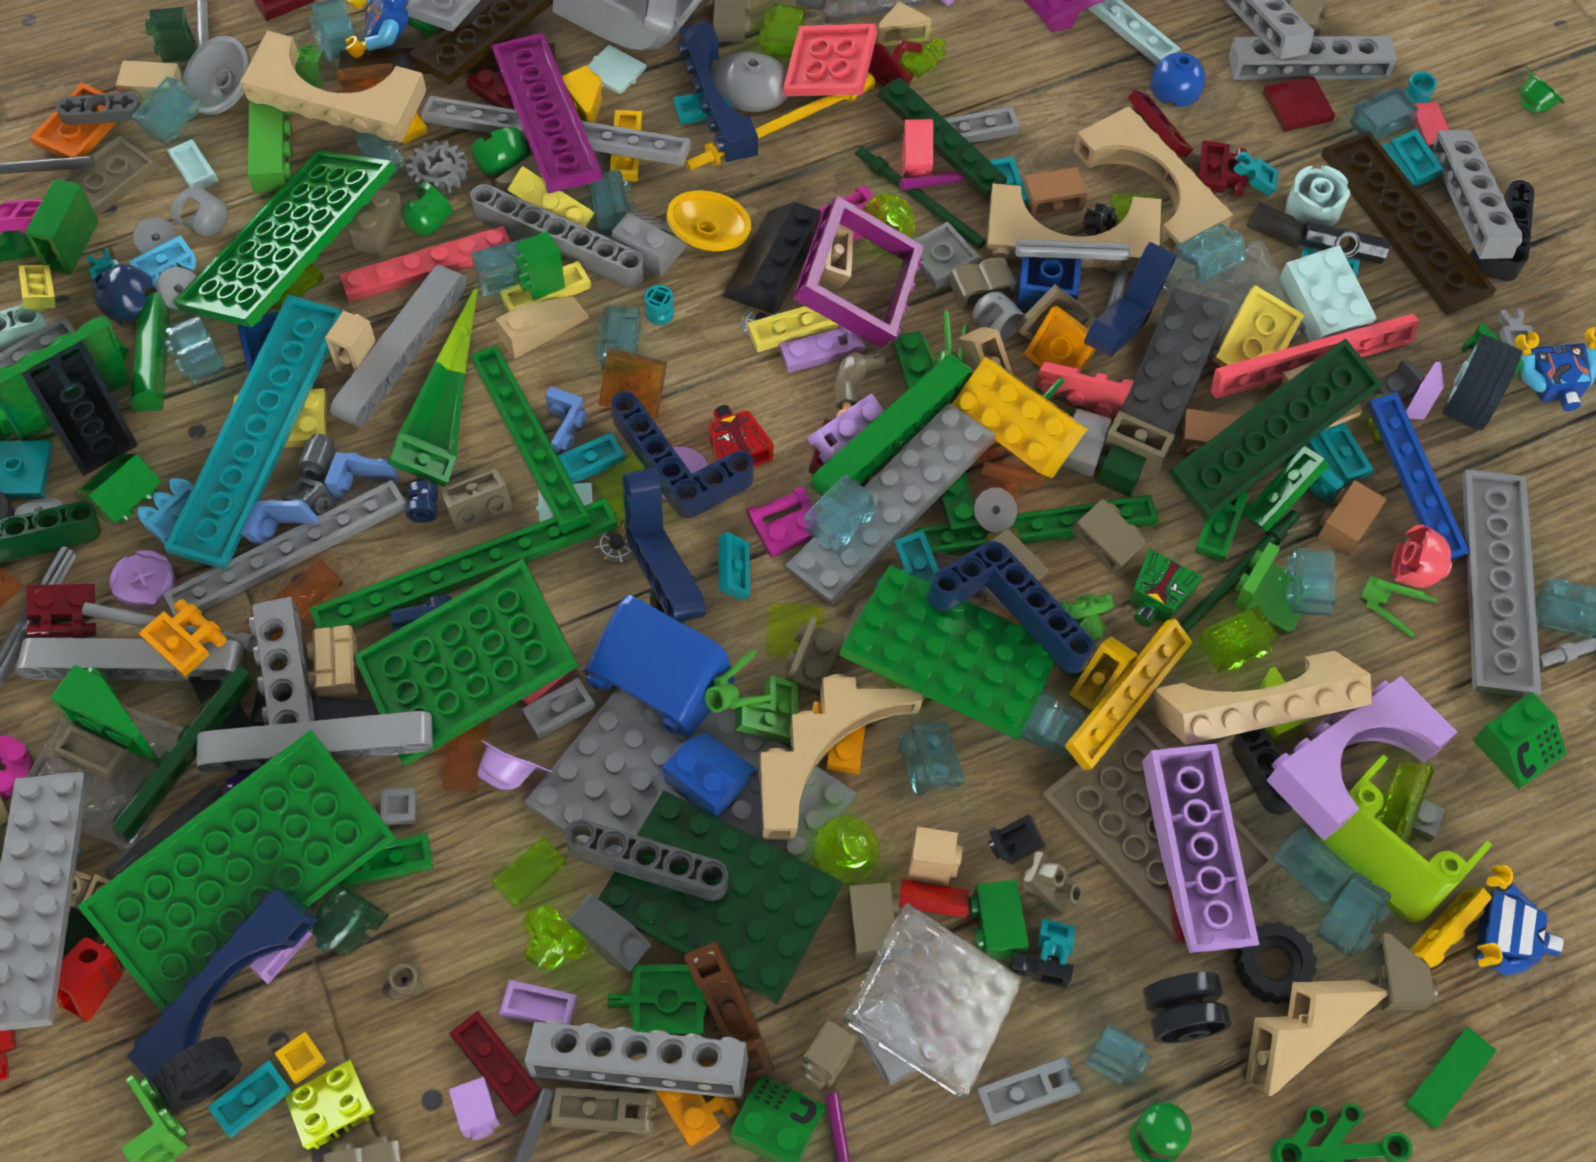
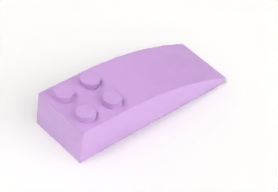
(1200, 847)

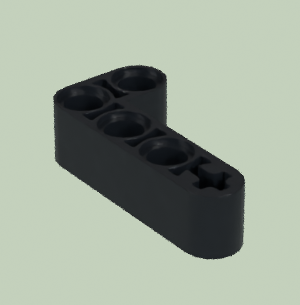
(1520, 202)
(1248, 756)

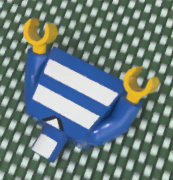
(1512, 929)

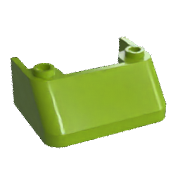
(1390, 862)

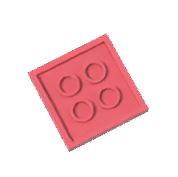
(830, 60)

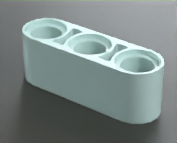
(18, 324)

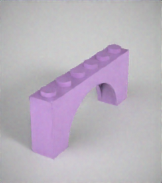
(1312, 775)

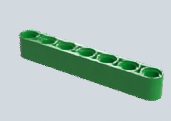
(895, 425)

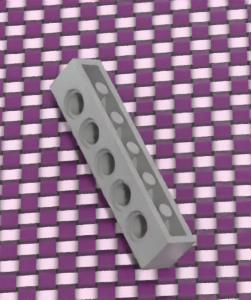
(1276, 25)
(1327, 59)
(1476, 195)
(268, 619)
(651, 1072)

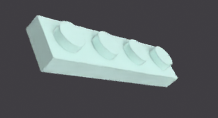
(1135, 29)

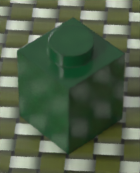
(1120, 470)

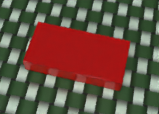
(934, 898)

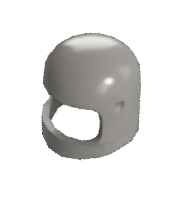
(210, 216)
(1000, 310)

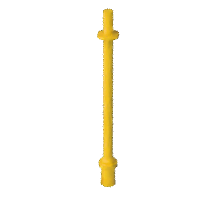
(712, 155)

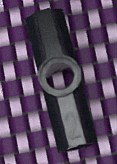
(1359, 246)

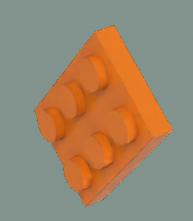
(71, 140)

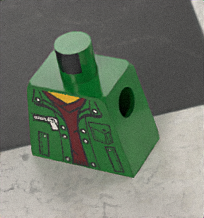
(1162, 589)

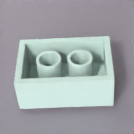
(1326, 294)

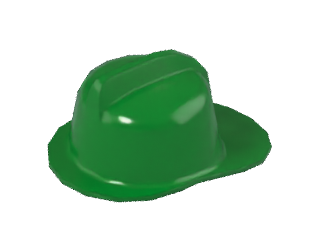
(1538, 95)

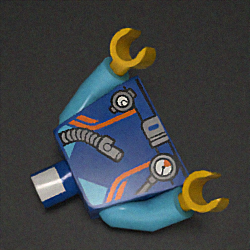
(383, 25)
(1558, 370)

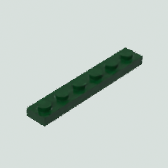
(946, 139)
(174, 763)

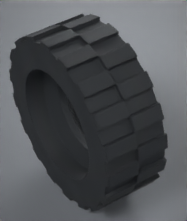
(1296, 947)
(197, 1072)

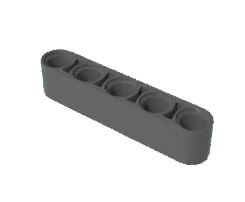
(635, 847)

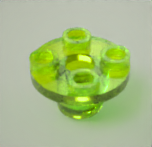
(893, 212)
(846, 849)
(550, 939)

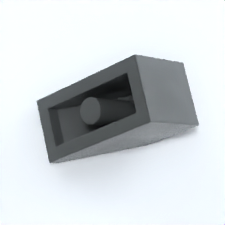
(608, 933)

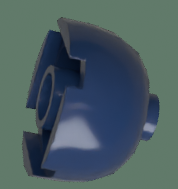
(121, 291)

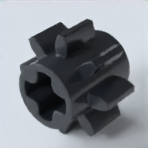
(1100, 219)

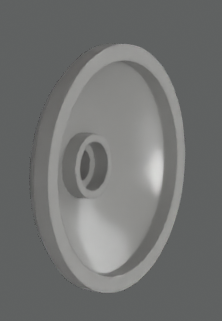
(216, 74)
(750, 80)

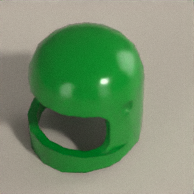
(427, 213)
(1164, 1130)

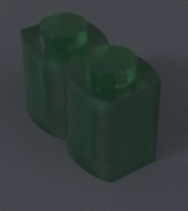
(171, 34)

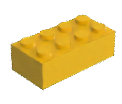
(1019, 417)

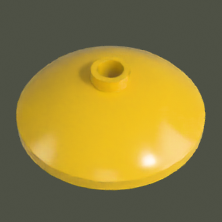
(708, 220)

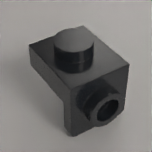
(1016, 840)

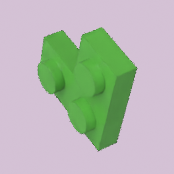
(770, 718)

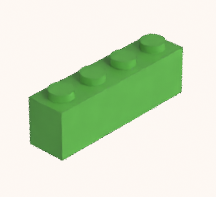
(269, 148)

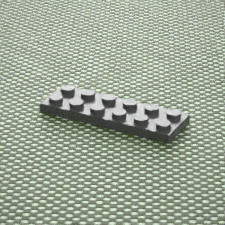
(1175, 359)

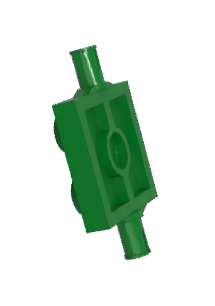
(663, 1000)

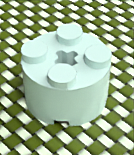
(1318, 195)

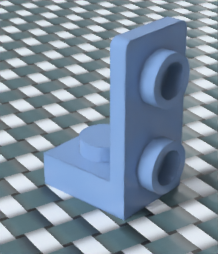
(566, 406)
(352, 464)
(267, 516)

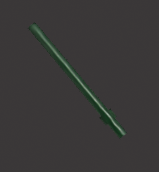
(881, 167)
(1274, 535)

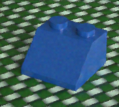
(708, 773)

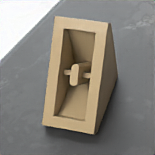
(903, 24)

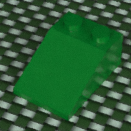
(94, 707)

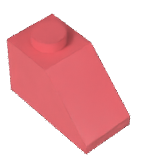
(917, 148)

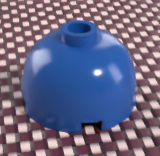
(1178, 79)

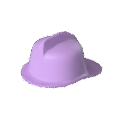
(504, 769)

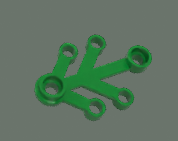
(1330, 1148)

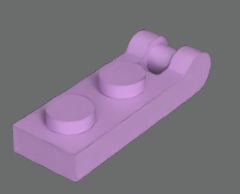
(819, 349)
(845, 427)

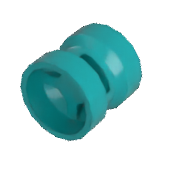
(1420, 87)
(659, 305)

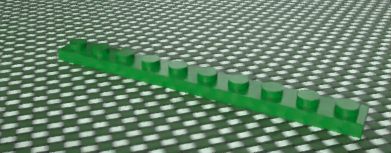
(459, 569)

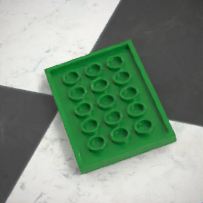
(469, 656)
(951, 656)

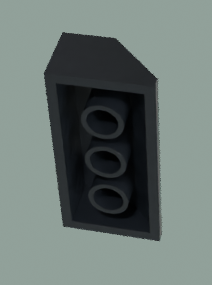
(774, 257)

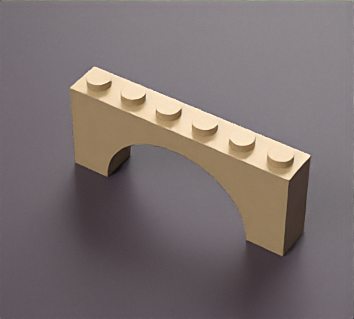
(380, 110)
(1131, 142)
(1012, 221)
(1325, 688)

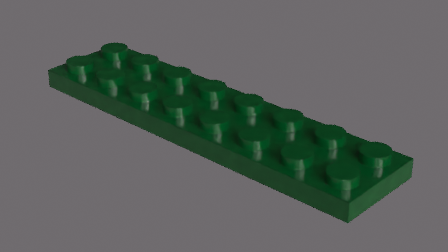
(1274, 429)

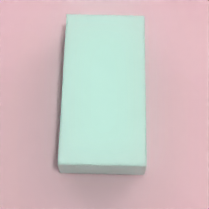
(192, 165)

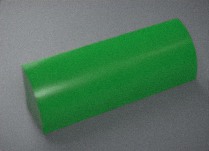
(150, 356)

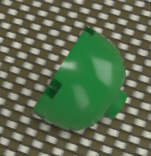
(500, 152)

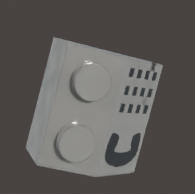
(650, 238)

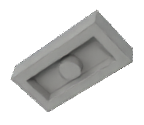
(558, 708)

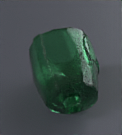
(344, 919)

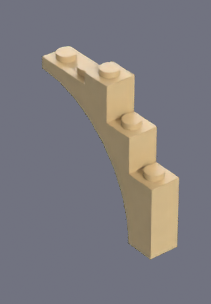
(812, 736)

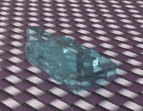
(1212, 251)
(1568, 607)
(930, 757)

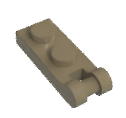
(602, 1110)

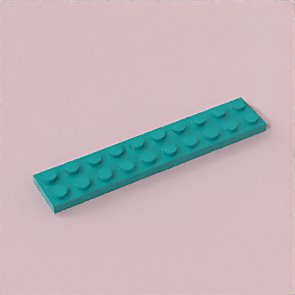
(254, 434)

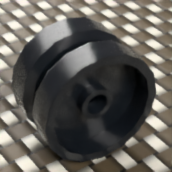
(1186, 1007)

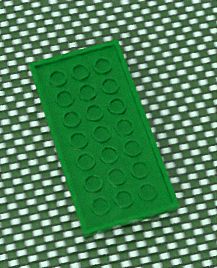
(284, 237)
(283, 827)

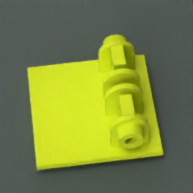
(328, 1105)

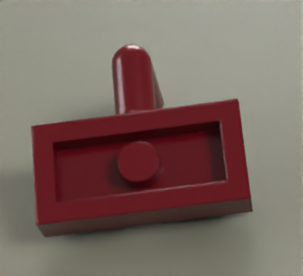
(887, 66)

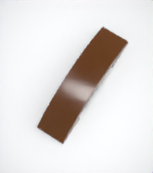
(729, 1005)

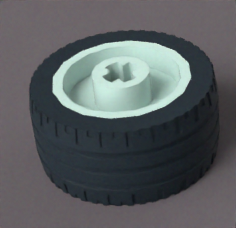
(1482, 382)

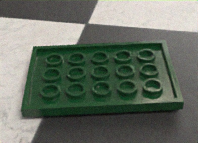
(761, 920)

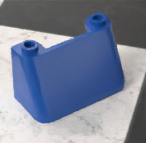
(658, 664)

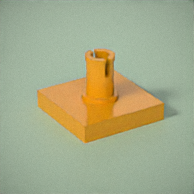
(1060, 341)

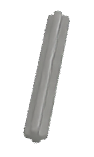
(1072, 249)

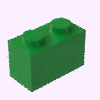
(539, 266)
(999, 919)

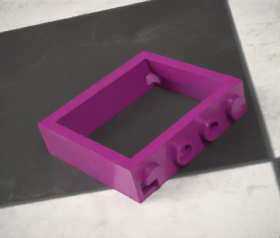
(835, 307)

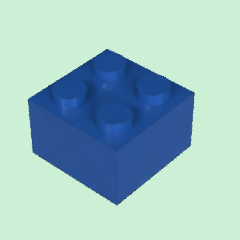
(1041, 274)

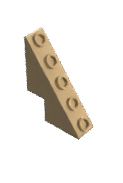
(1315, 1019)

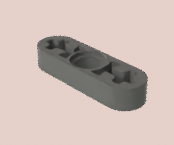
(80, 116)

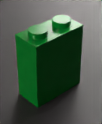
(62, 226)

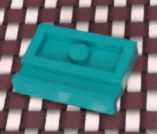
(1414, 158)
(1341, 453)

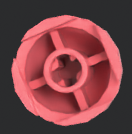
(1422, 559)

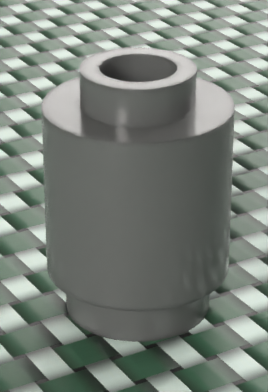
(316, 457)

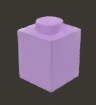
(474, 1109)

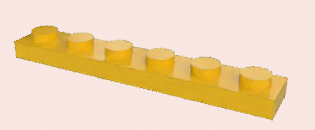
(1128, 694)

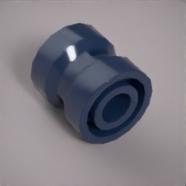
(422, 501)

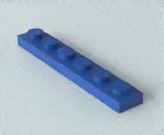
(1415, 471)

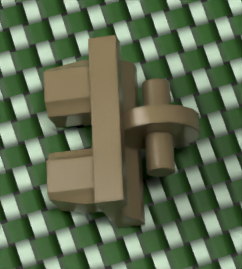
(1051, 884)

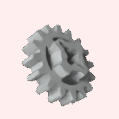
(437, 166)

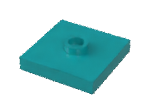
(24, 468)

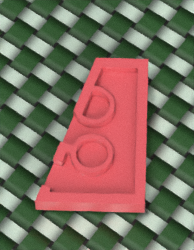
(1089, 392)

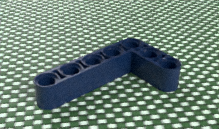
(1132, 311)
(669, 462)
(654, 549)
(1021, 594)

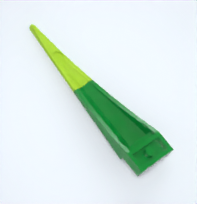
(431, 429)

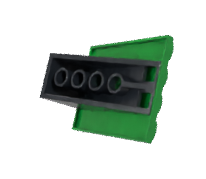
(71, 393)

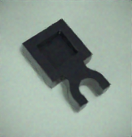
(1043, 971)

